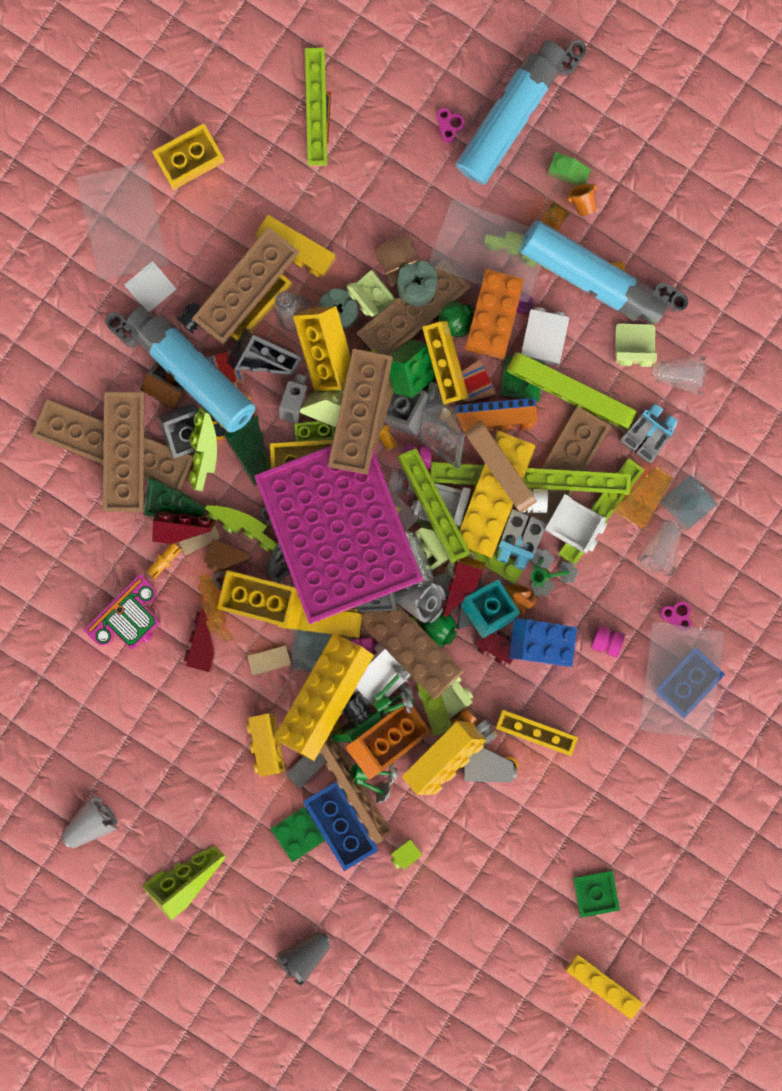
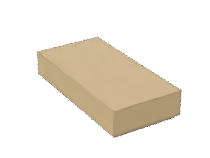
(198, 542)
(269, 660)

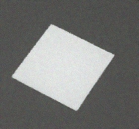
(150, 288)

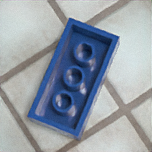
(340, 826)

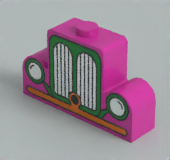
(126, 617)

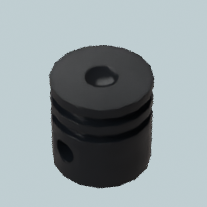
(186, 317)
(356, 710)

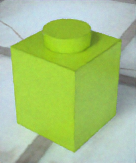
(405, 855)

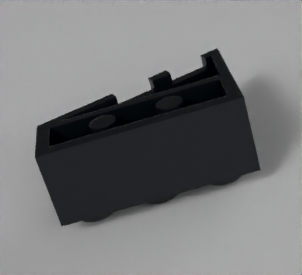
(262, 354)

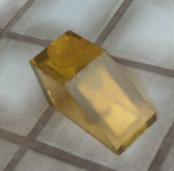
(555, 216)

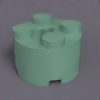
(409, 290)
(341, 298)

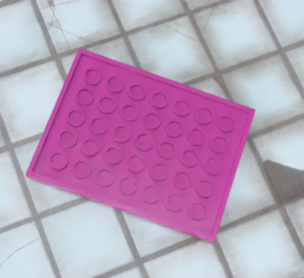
(337, 533)

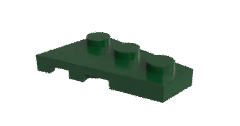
(249, 448)
(166, 498)

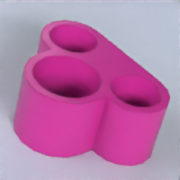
(445, 126)
(676, 619)

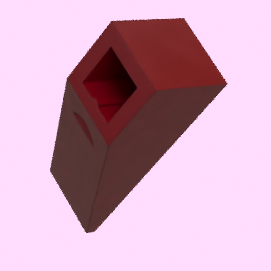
(173, 528)
(466, 579)
(202, 648)

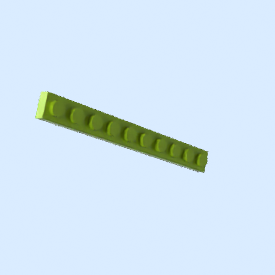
(539, 478)

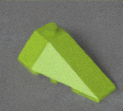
(177, 888)

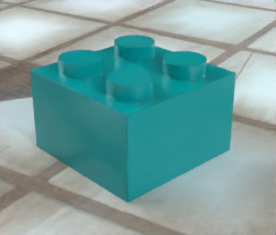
(490, 608)

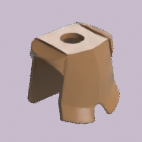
(395, 255)

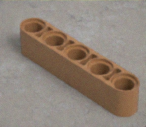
(500, 466)

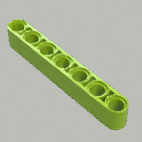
(571, 391)

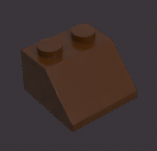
(163, 386)
(224, 556)

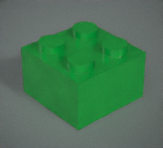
(411, 368)

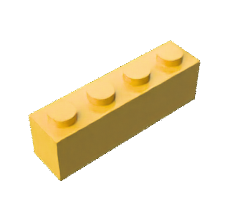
(311, 254)
(445, 362)
(343, 624)
(536, 733)
(604, 986)

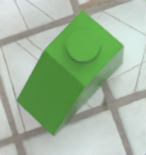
(568, 169)

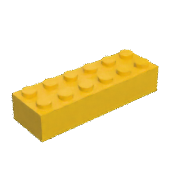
(490, 502)
(323, 696)

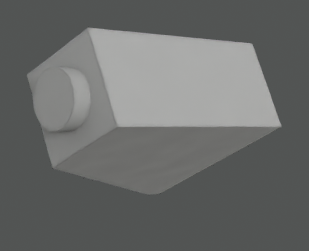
(489, 767)

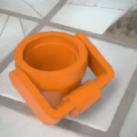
(583, 198)
(522, 597)

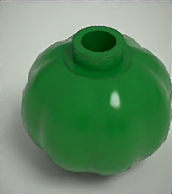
(458, 317)
(441, 630)

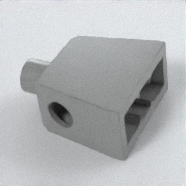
(291, 404)

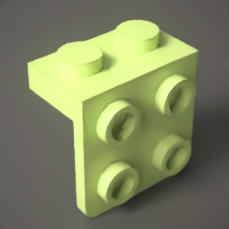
(371, 294)
(635, 344)
(455, 698)

